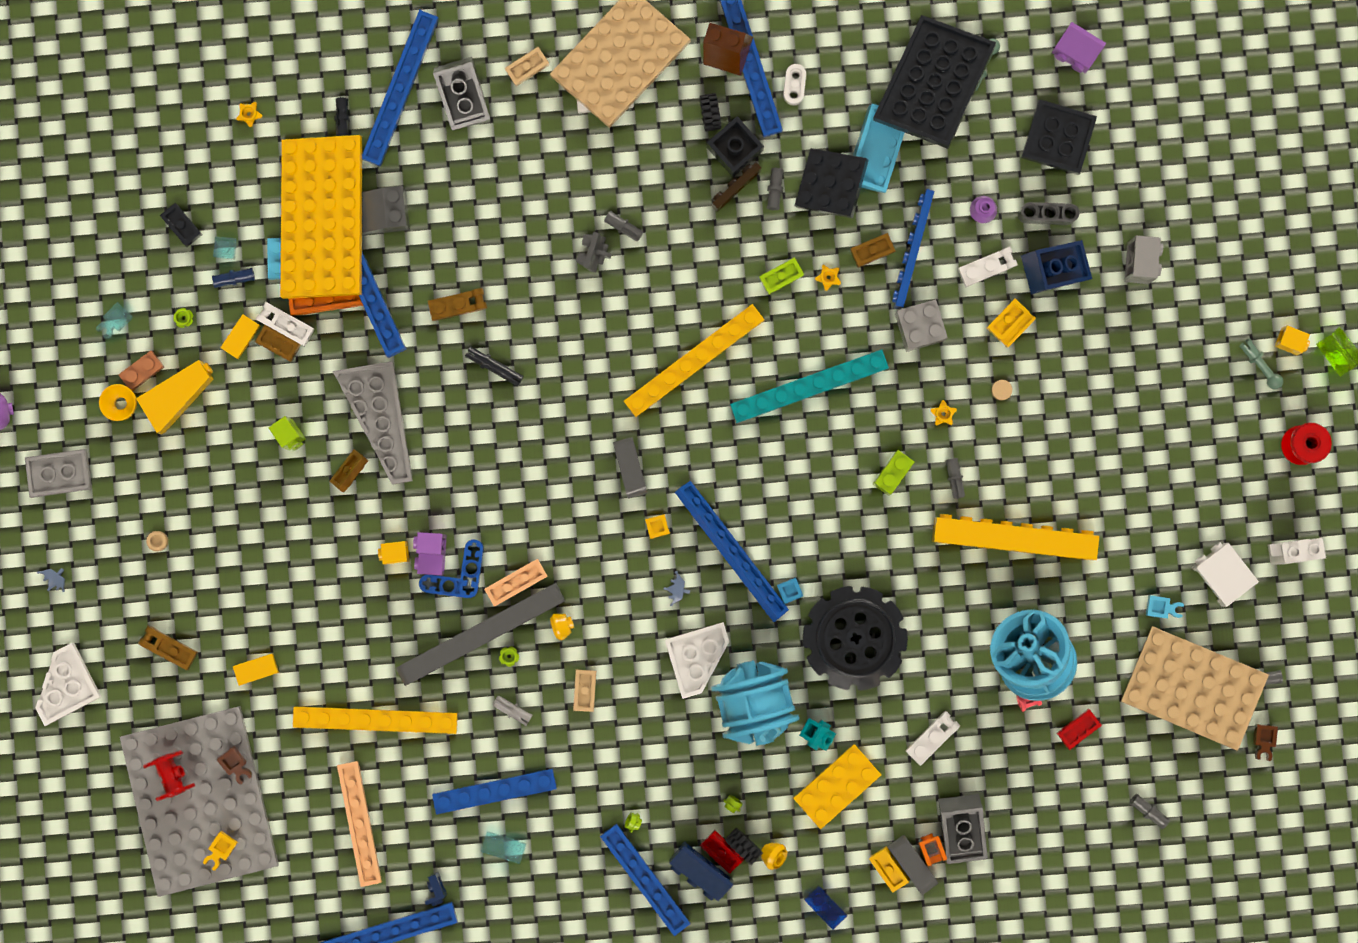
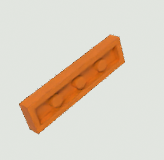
(310, 305)

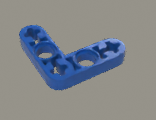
(459, 583)

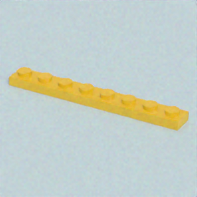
(694, 360)
(375, 720)

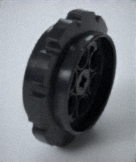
(863, 671)

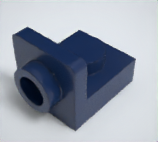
(435, 885)

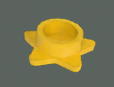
(244, 109)
(828, 272)
(948, 413)

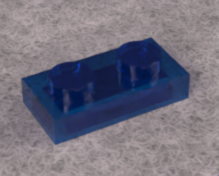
(825, 907)

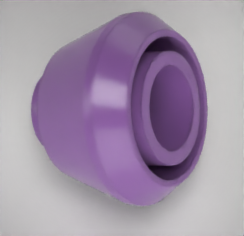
(983, 209)

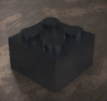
(735, 146)

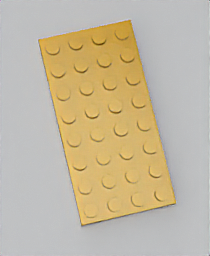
(321, 217)

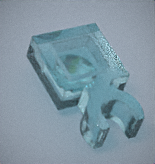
(116, 318)

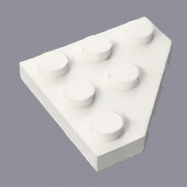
(696, 657)
(66, 686)

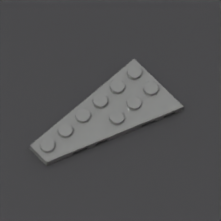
(376, 403)

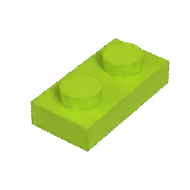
(781, 276)

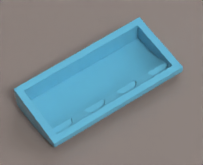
(881, 147)

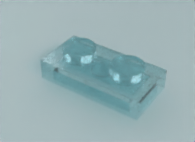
(503, 847)

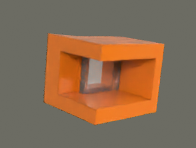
(932, 849)

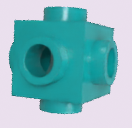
(817, 734)

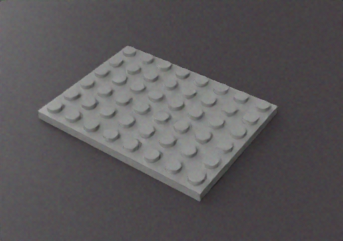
(184, 826)

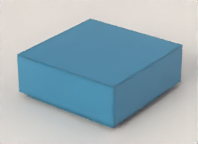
(790, 590)

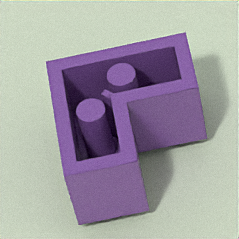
(431, 553)

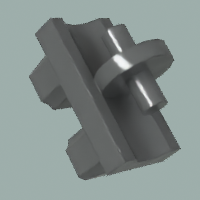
(596, 253)

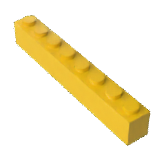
(1015, 538)

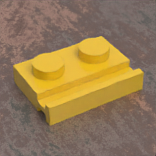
(1011, 323)

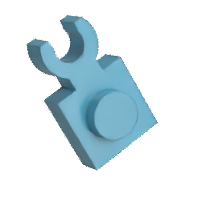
(1161, 607)

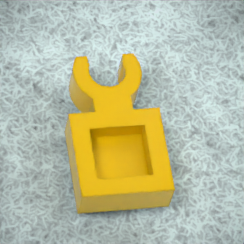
(221, 848)

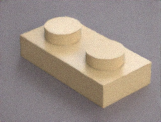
(527, 66)
(584, 690)

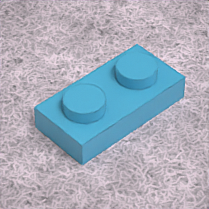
(274, 258)

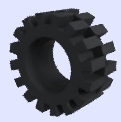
(710, 112)
(743, 846)

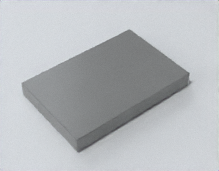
(58, 473)

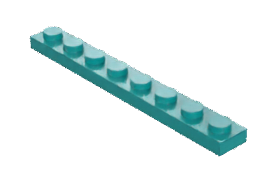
(809, 386)

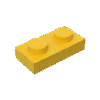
(889, 869)

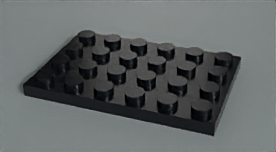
(934, 81)

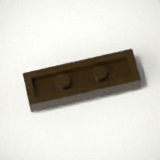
(735, 186)

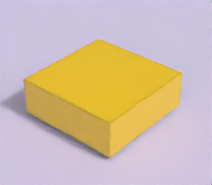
(657, 526)

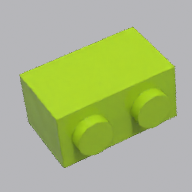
(287, 434)
(893, 472)

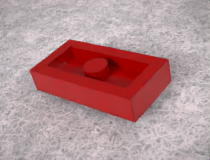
(721, 851)

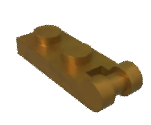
(456, 304)
(168, 648)

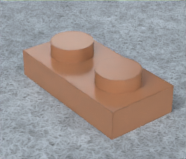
(141, 370)

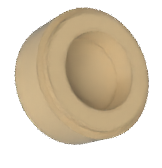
(1001, 390)
(157, 541)

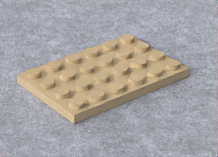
(620, 58)
(1194, 688)

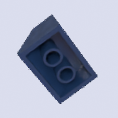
(700, 872)

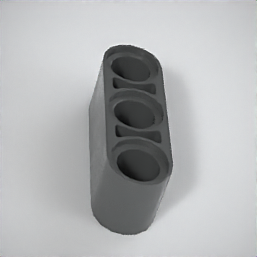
(1057, 209)
(630, 467)
(912, 864)

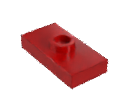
(1079, 729)

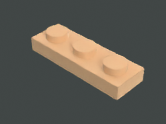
(516, 582)

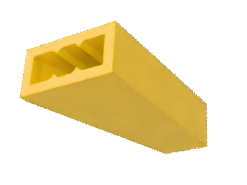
(173, 396)

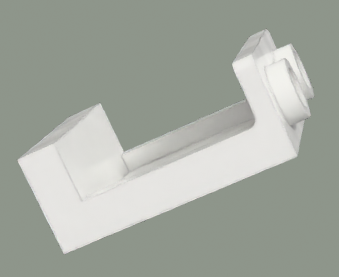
(1296, 551)
(1225, 573)

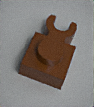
(1265, 737)
(233, 762)

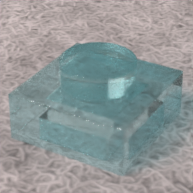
(224, 248)

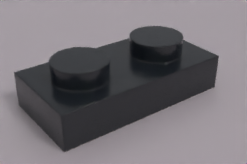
(181, 225)

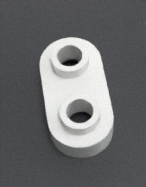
(794, 85)

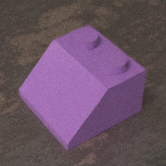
(1078, 48)

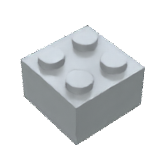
(1143, 259)
(921, 325)

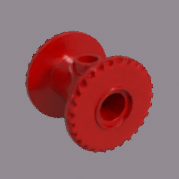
(1295, 440)
(170, 774)

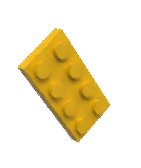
(837, 786)

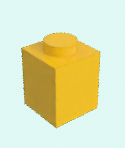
(1292, 340)
(394, 552)

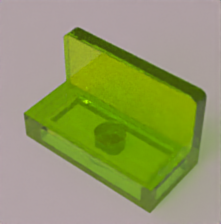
(1339, 351)

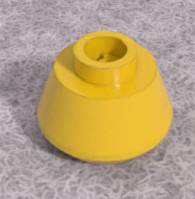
(561, 625)
(774, 855)

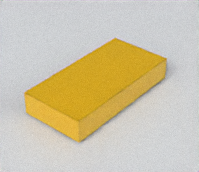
(240, 336)
(255, 669)

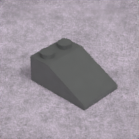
(461, 93)
(384, 210)
(963, 828)

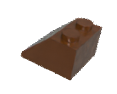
(726, 48)

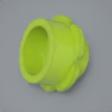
(178, 317)
(509, 661)
(733, 804)
(633, 822)

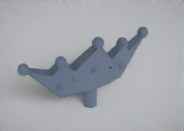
(54, 579)
(677, 589)

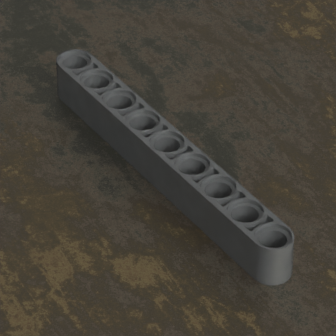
(480, 634)

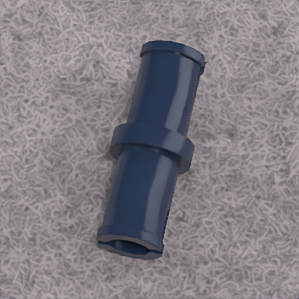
(233, 277)

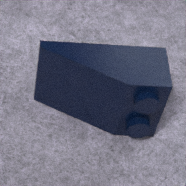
(1056, 267)

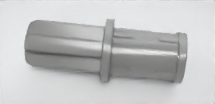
(512, 710)

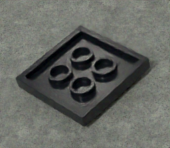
(1059, 137)
(831, 183)

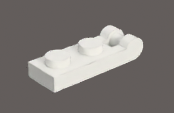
(987, 267)
(285, 324)
(932, 738)

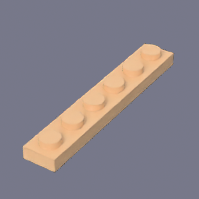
(359, 823)

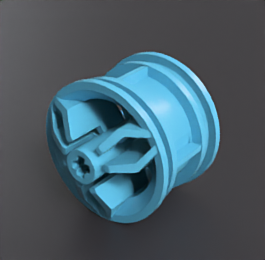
(1058, 652)
(755, 703)

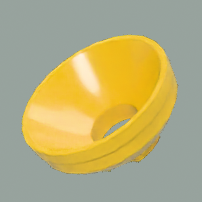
(108, 400)

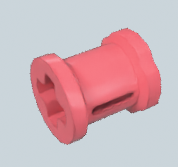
(1024, 703)

